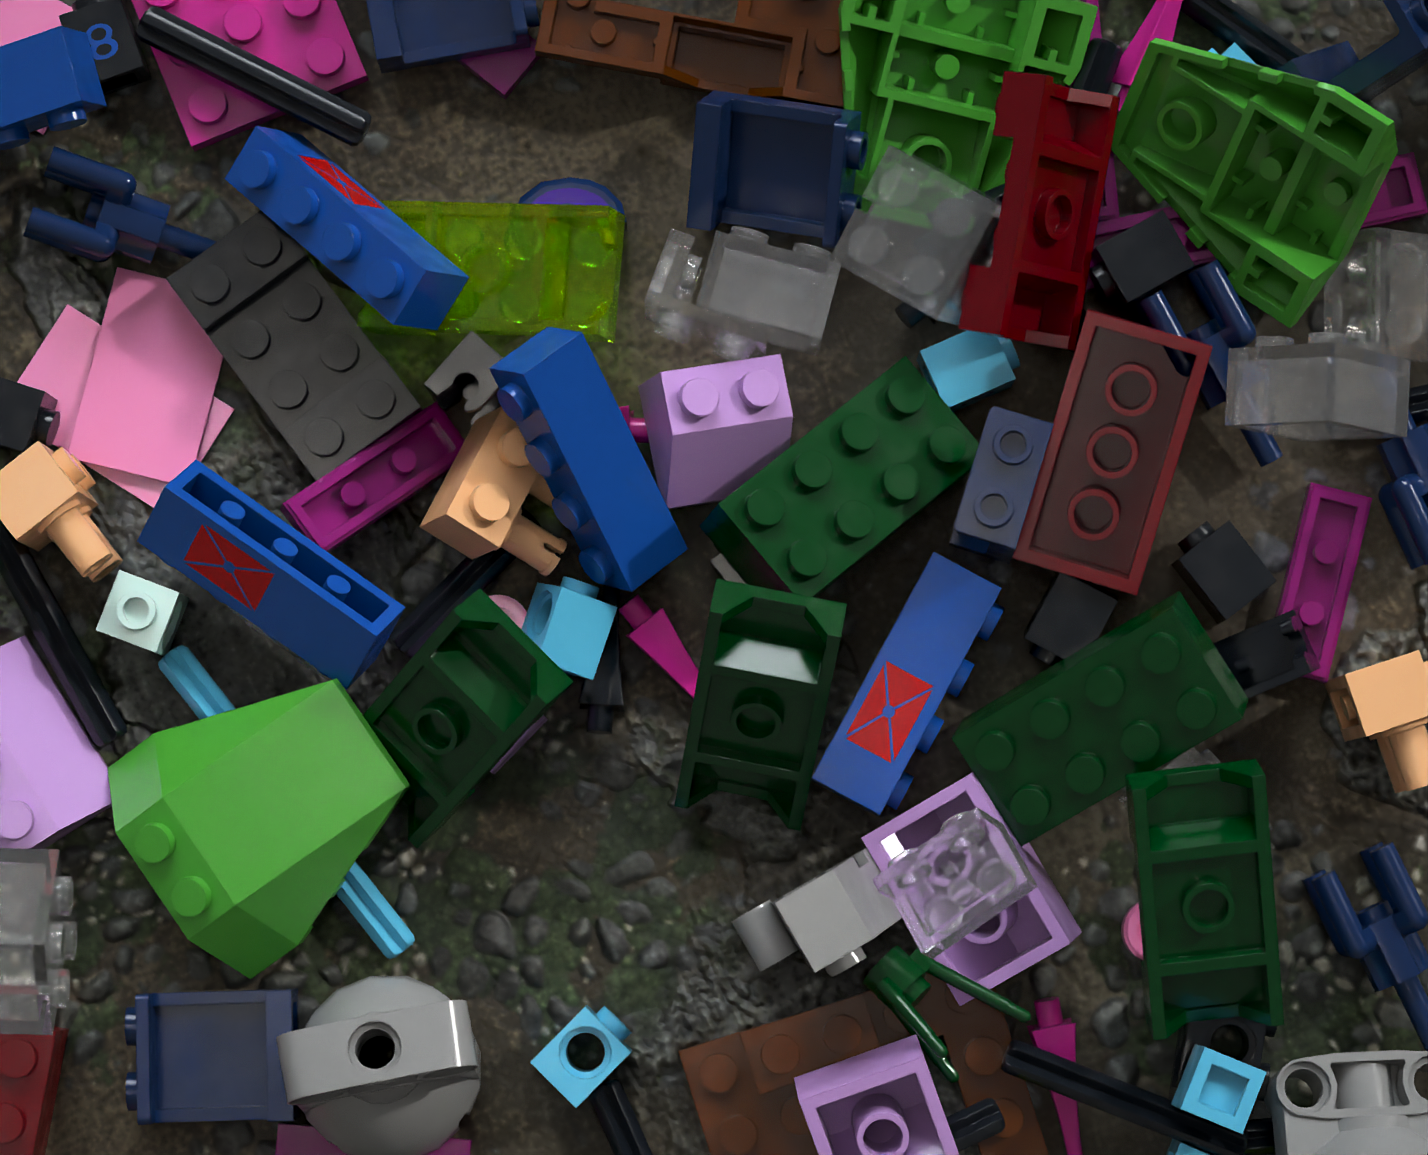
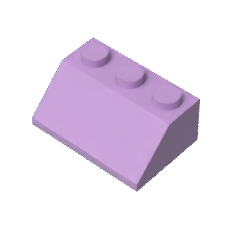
(47, 761)
(1013, 938)

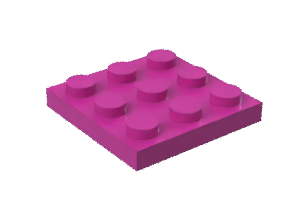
(291, 34)

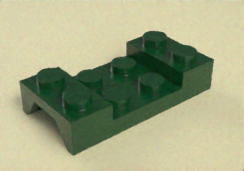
(761, 697)
(462, 708)
(1205, 895)

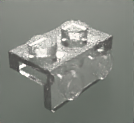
(955, 880)

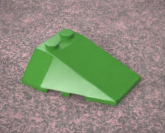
(935, 70)
(1256, 166)
(255, 817)

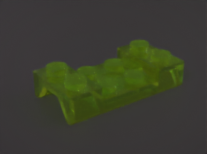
(524, 267)

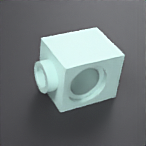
(142, 613)

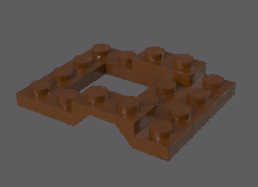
(769, 51)
(749, 1090)

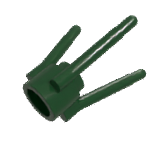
(901, 986)

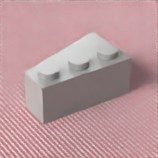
(837, 914)

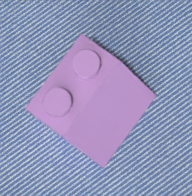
(715, 426)
(876, 1104)

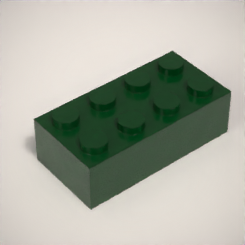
(844, 486)
(1099, 716)

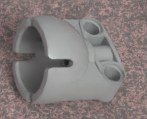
(1358, 1105)
(394, 1109)

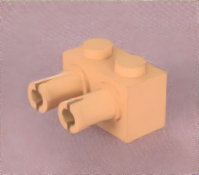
(484, 494)
(48, 501)
(1390, 706)

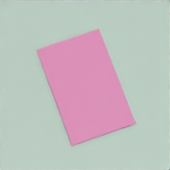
(62, 372)
(146, 382)

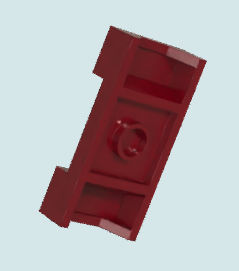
(1045, 214)

